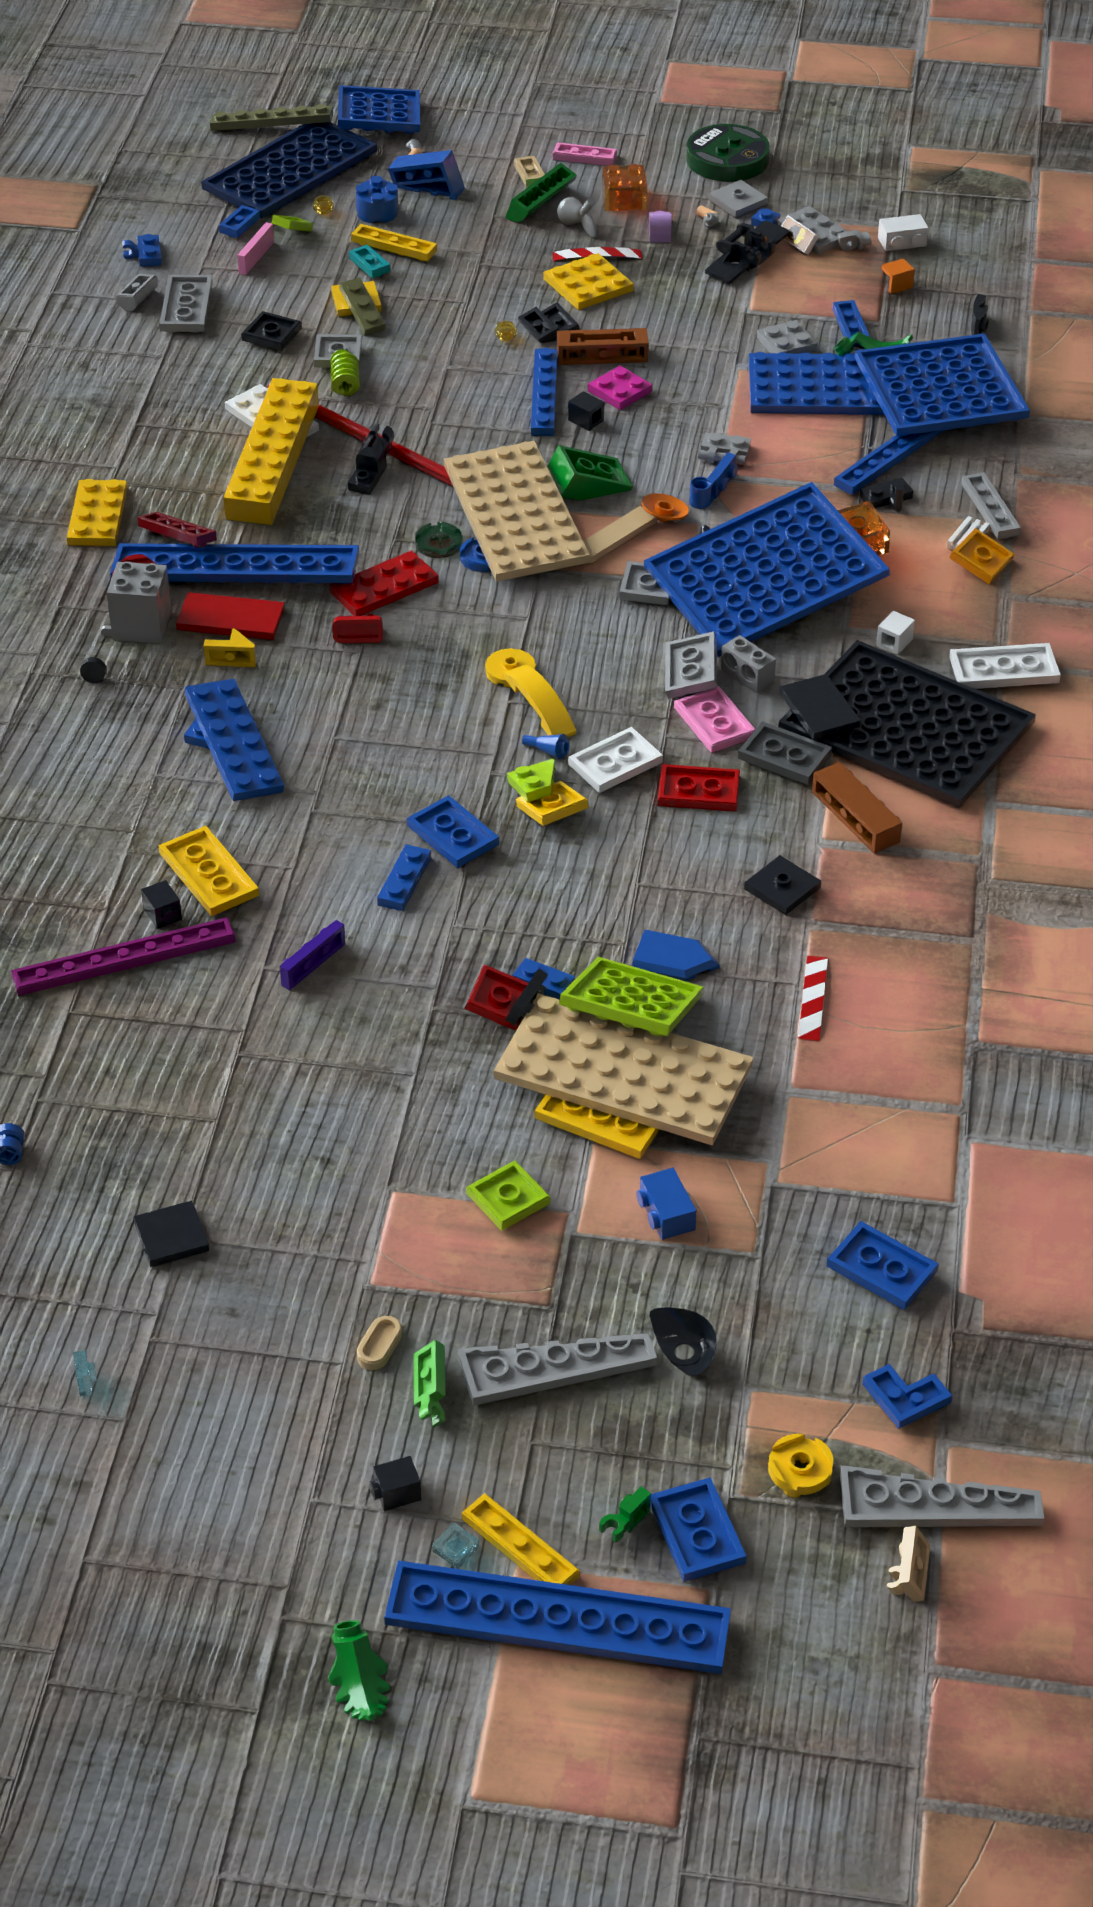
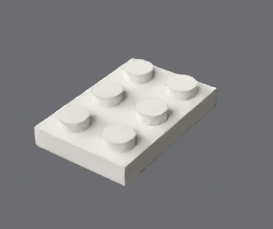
(615, 759)

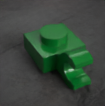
(632, 1511)

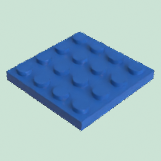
(379, 109)

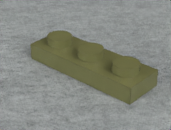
(362, 306)

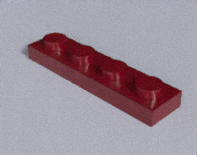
(177, 528)

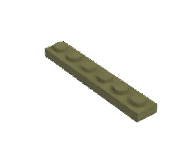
(268, 118)

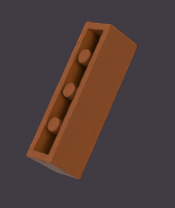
(857, 807)

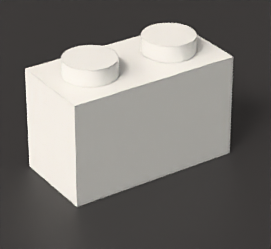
(903, 232)

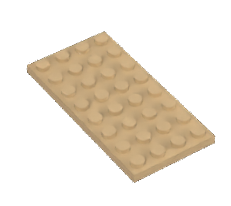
(516, 511)
(624, 1070)

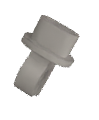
(852, 239)

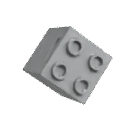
(138, 603)

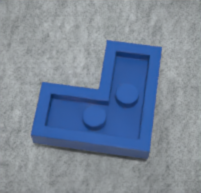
(903, 1402)

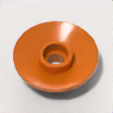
(665, 507)

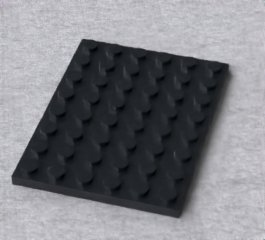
(919, 724)

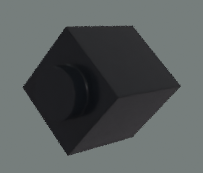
(586, 411)
(161, 904)
(396, 1483)

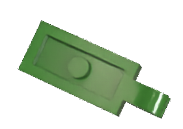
(430, 1381)

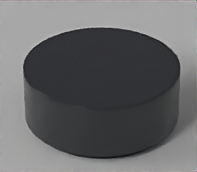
(93, 670)

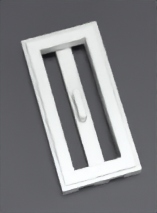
(967, 526)

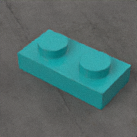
(369, 261)

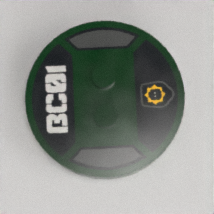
(727, 152)

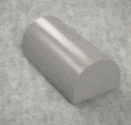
(136, 291)

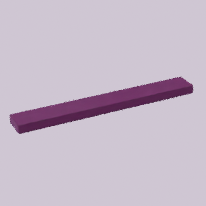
(122, 956)

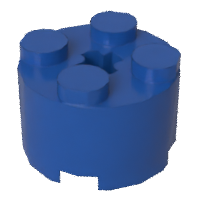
(377, 200)

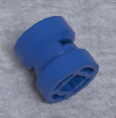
(11, 1143)

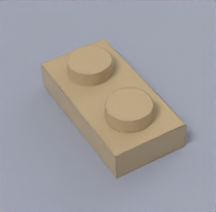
(528, 169)

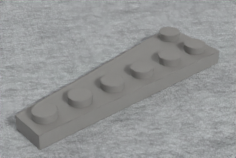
(522, 1370)
(903, 1501)

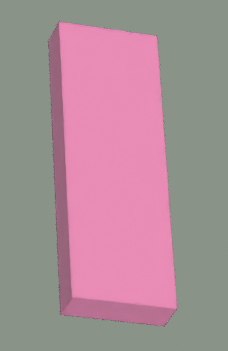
(584, 154)
(255, 248)

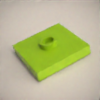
(508, 1195)

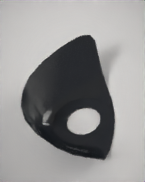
(687, 1327)

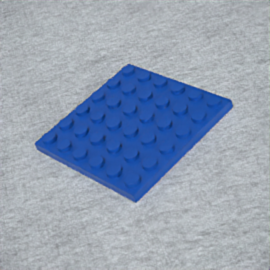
(941, 384)

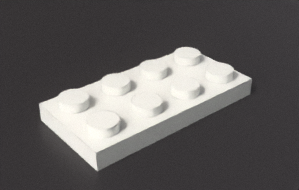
(248, 404)
(1005, 665)

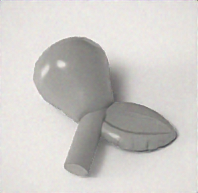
(572, 212)

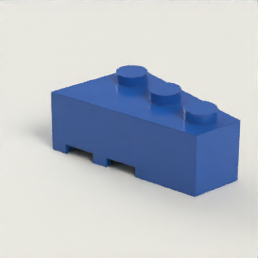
(428, 172)

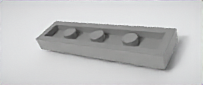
(991, 505)

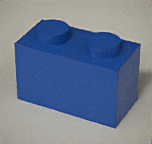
(667, 1203)

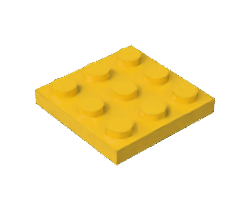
(588, 281)

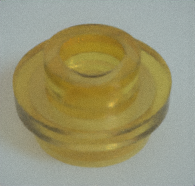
(323, 205)
(505, 330)

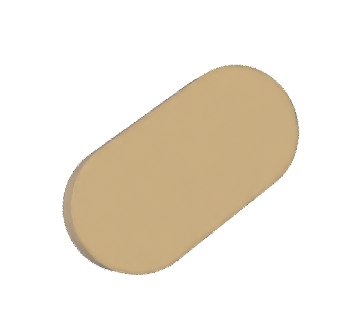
(379, 1342)

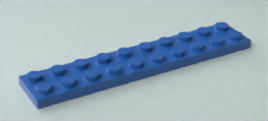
(249, 562)
(558, 1616)

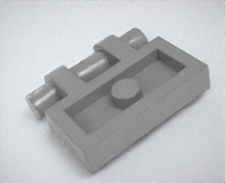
(717, 445)

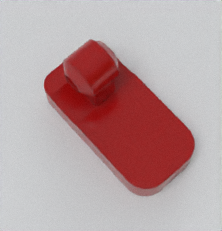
(358, 629)

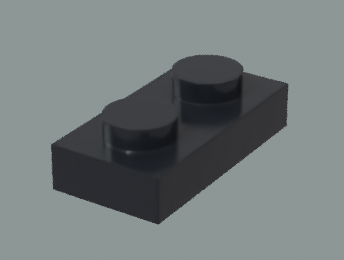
(523, 1004)

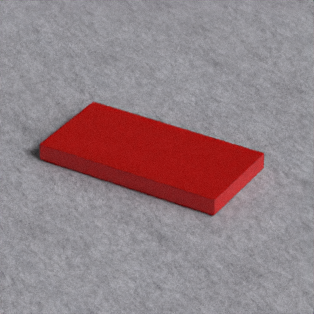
(223, 613)

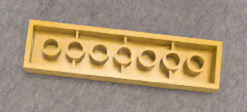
(271, 451)

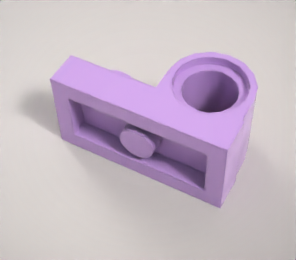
(660, 226)

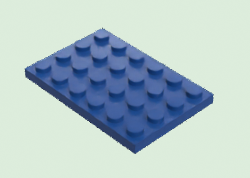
(809, 384)

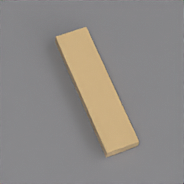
(618, 533)

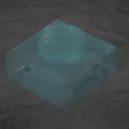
(84, 1372)
(455, 1545)

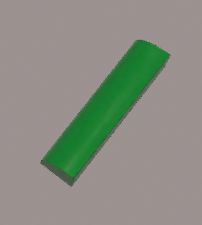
(540, 192)

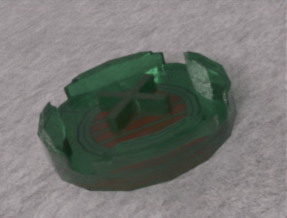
(438, 540)

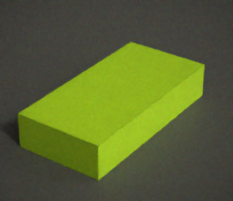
(292, 223)

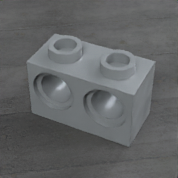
(748, 664)

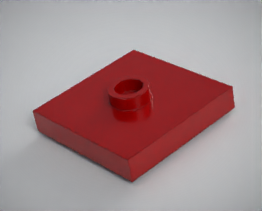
(495, 995)

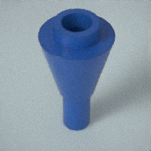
(554, 745)

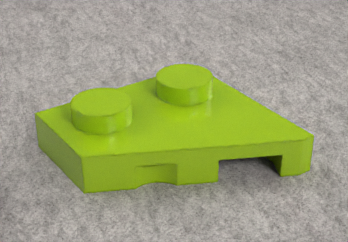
(534, 780)

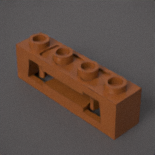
(602, 346)

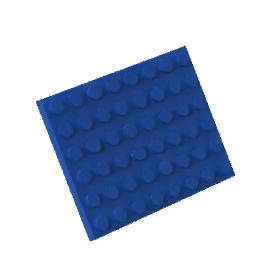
(766, 567)

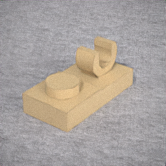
(914, 1565)

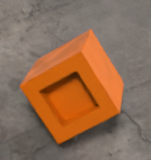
(900, 275)

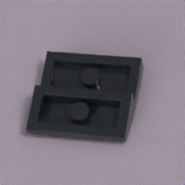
(546, 323)

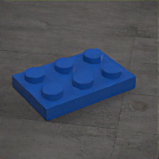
(453, 831)
(882, 1265)
(697, 1529)

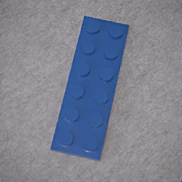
(234, 739)

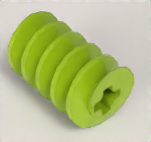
(344, 373)

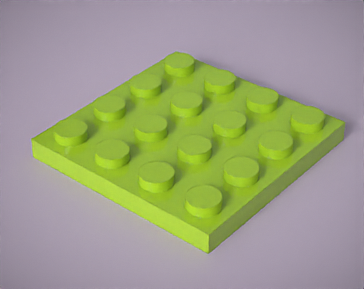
(631, 996)

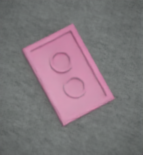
(714, 719)

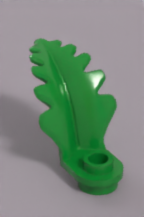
(846, 345)
(358, 1672)

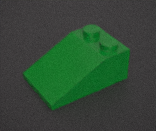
(587, 474)

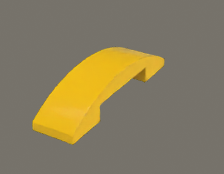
(542, 698)

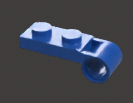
(705, 490)

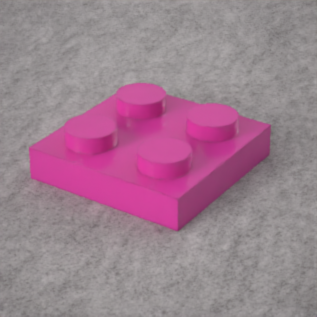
(620, 387)

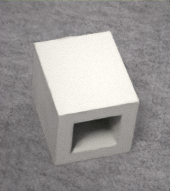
(895, 632)

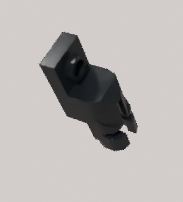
(371, 460)

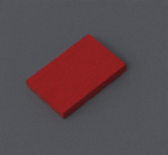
(699, 787)

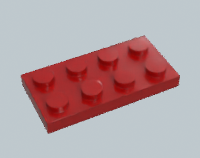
(385, 583)

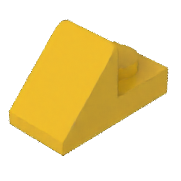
(232, 652)

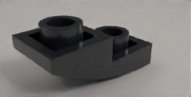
(979, 321)

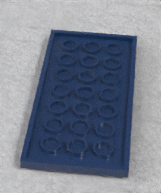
(289, 166)

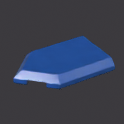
(673, 956)

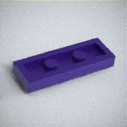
(312, 954)

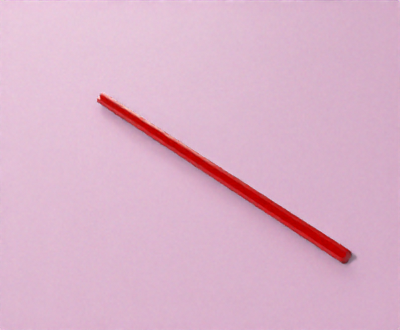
(397, 450)

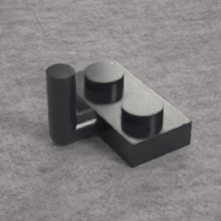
(888, 493)

